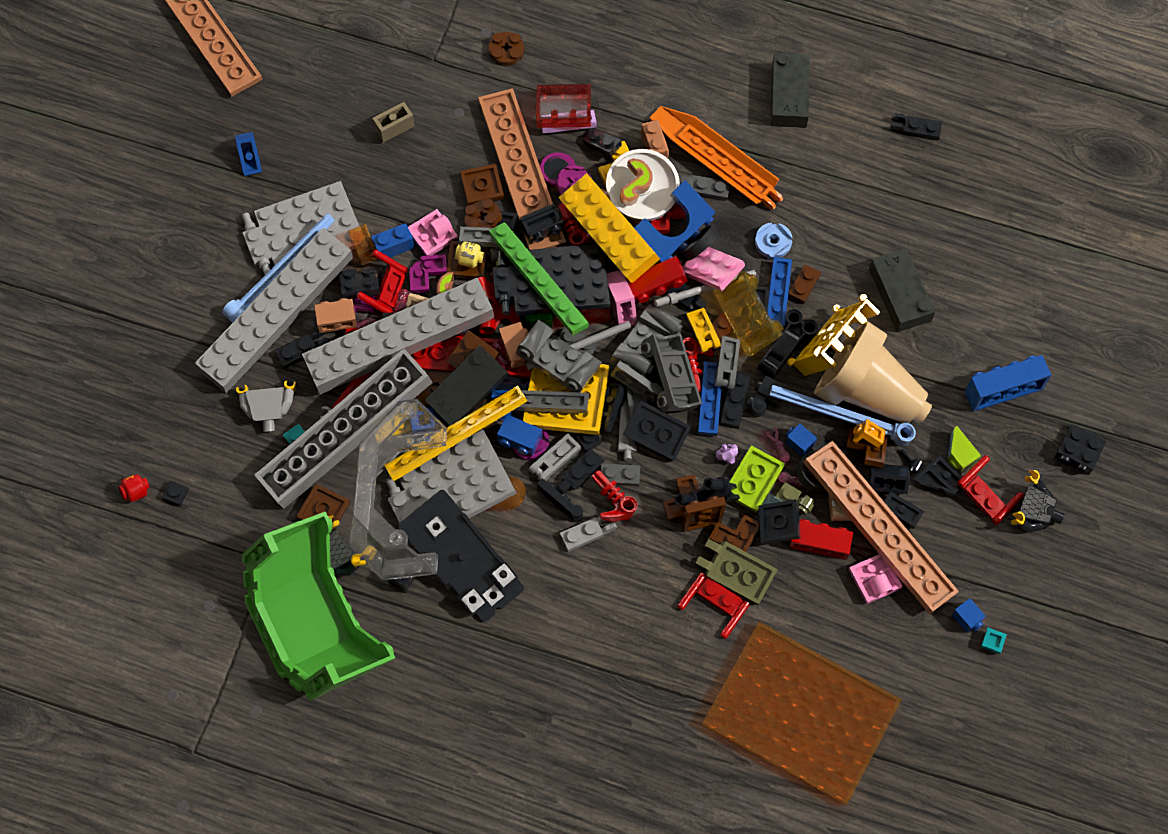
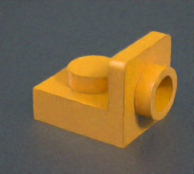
(870, 432)

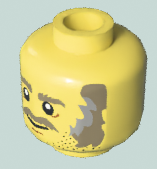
(469, 254)

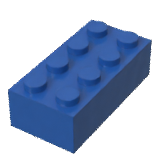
(1007, 382)

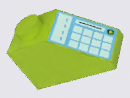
(961, 452)

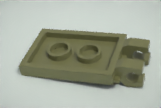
(738, 570)

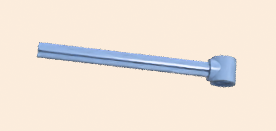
(236, 308)
(844, 414)

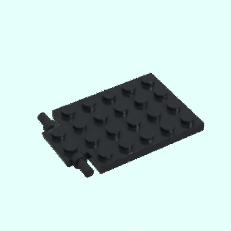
(575, 269)

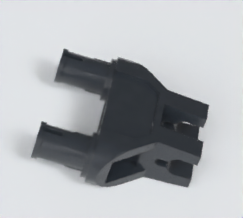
(711, 487)

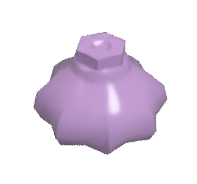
(727, 453)

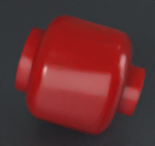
(133, 488)

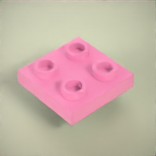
(433, 233)
(875, 578)

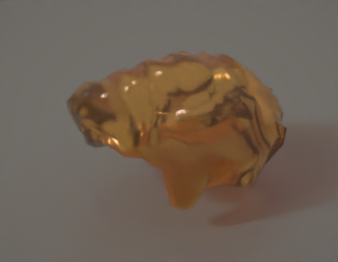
(515, 500)

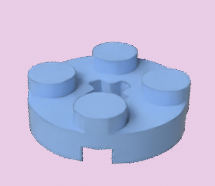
(773, 231)

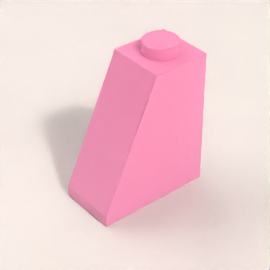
(621, 298)

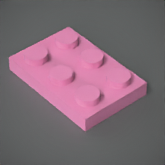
(713, 268)

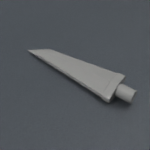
(625, 444)

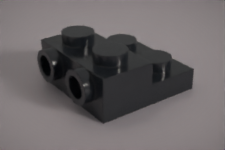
(1080, 449)

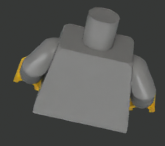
(266, 404)

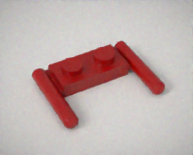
(389, 287)
(984, 496)
(718, 597)

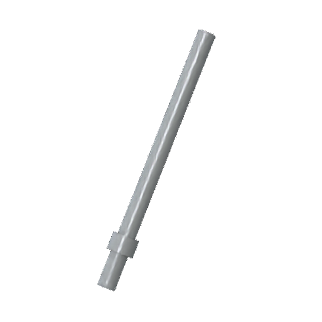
(673, 297)
(594, 338)

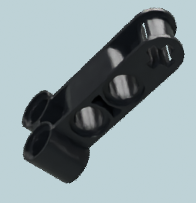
(787, 343)

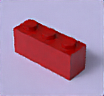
(658, 280)
(823, 540)

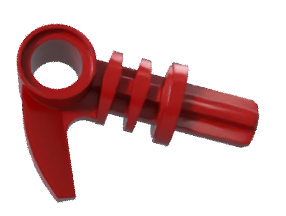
(573, 228)
(694, 349)
(618, 499)

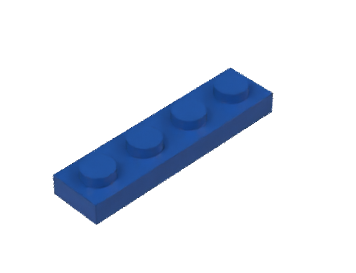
(779, 289)
(710, 402)

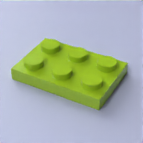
(755, 478)

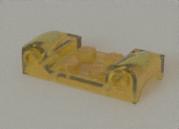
(748, 314)

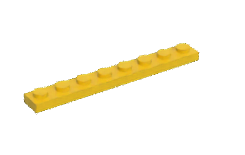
(458, 431)

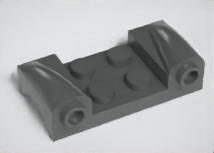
(651, 322)
(557, 358)
(675, 372)

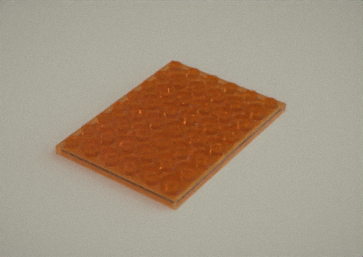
(802, 713)

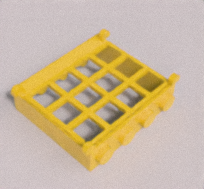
(814, 356)

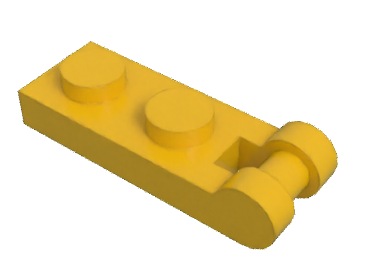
(703, 329)

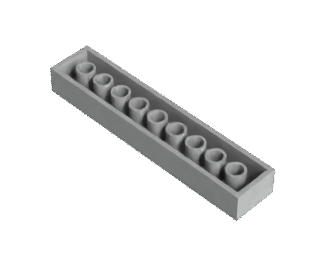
(274, 310)
(407, 329)
(342, 429)

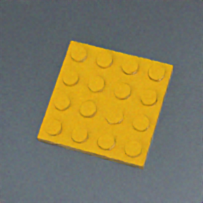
(570, 422)

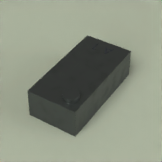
(790, 90)
(901, 290)
(467, 386)

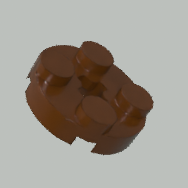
(508, 39)
(480, 208)

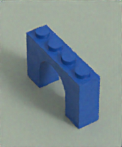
(697, 214)

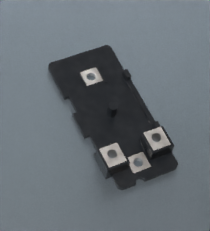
(463, 555)

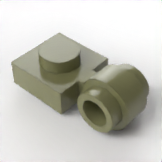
(788, 492)

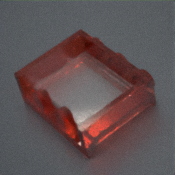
(563, 105)

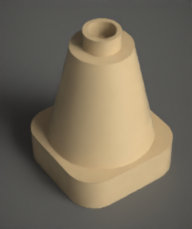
(873, 379)

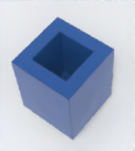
(800, 439)
(969, 616)

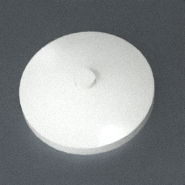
(653, 202)

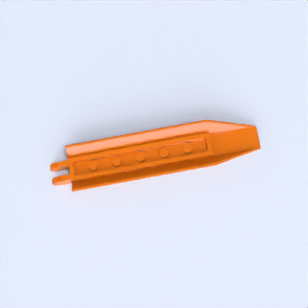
(719, 155)

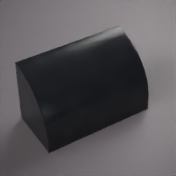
(889, 478)

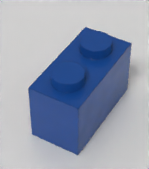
(394, 241)
(519, 435)

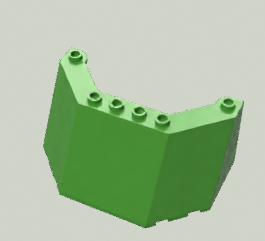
(304, 610)

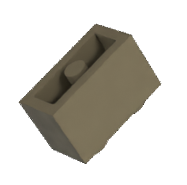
(393, 122)

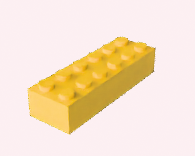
(609, 228)

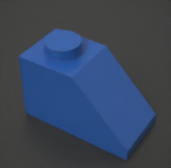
(248, 153)

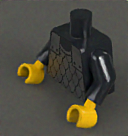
(1036, 506)
(341, 555)

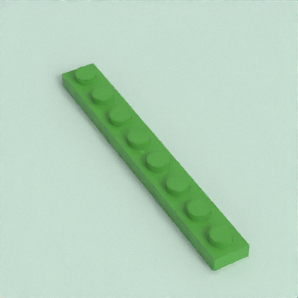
(539, 279)

